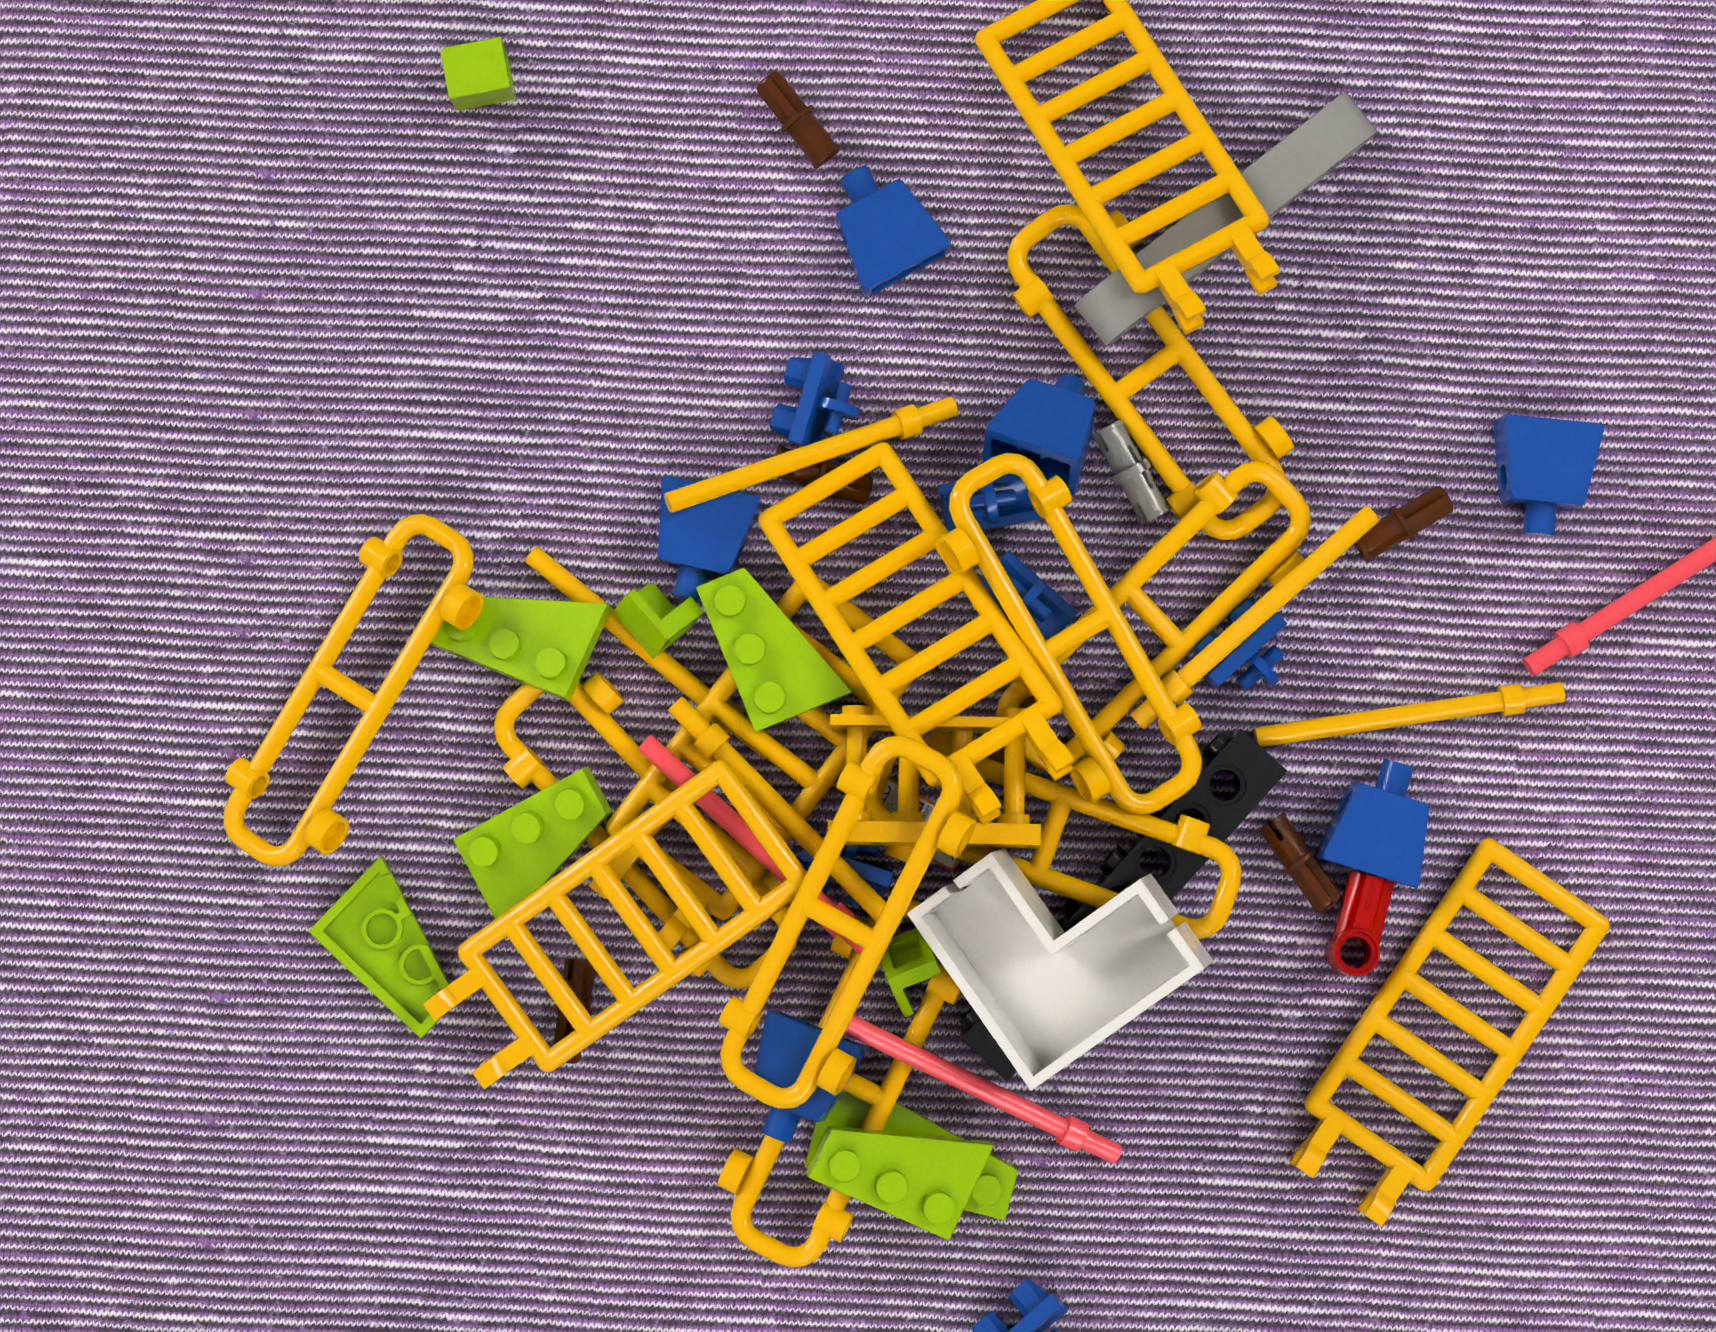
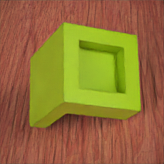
(478, 73)
(655, 619)
(908, 963)

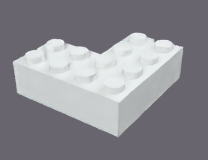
(1050, 989)

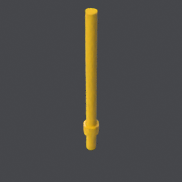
(903, 423)
(663, 663)
(1179, 683)
(1508, 700)
(712, 741)

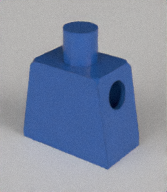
(886, 232)
(1047, 426)
(1544, 466)
(704, 536)
(1379, 828)
(780, 1058)

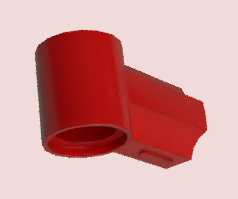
(1360, 917)

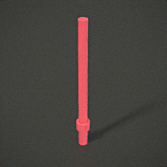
(1575, 637)
(725, 817)
(1068, 1130)

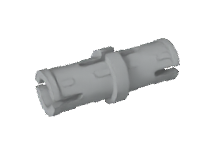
(1131, 472)

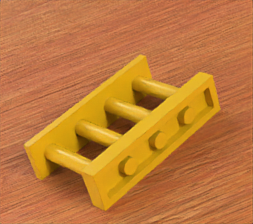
(907, 824)

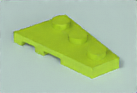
(530, 640)
(766, 653)
(532, 839)
(384, 946)
(901, 1174)

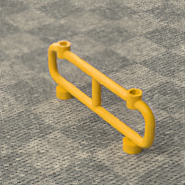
(1262, 443)
(969, 546)
(1273, 564)
(452, 603)
(596, 702)
(944, 830)
(1187, 835)
(747, 1174)

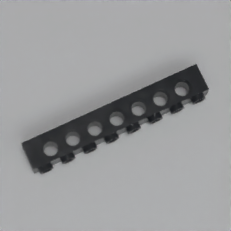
(1254, 776)

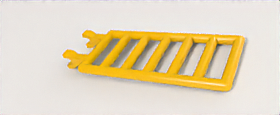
(1167, 273)
(853, 644)
(815, 783)
(596, 865)
(1334, 1121)

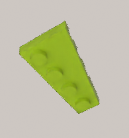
(994, 1186)

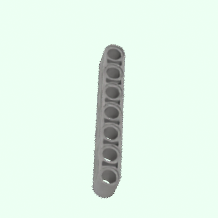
(1275, 180)

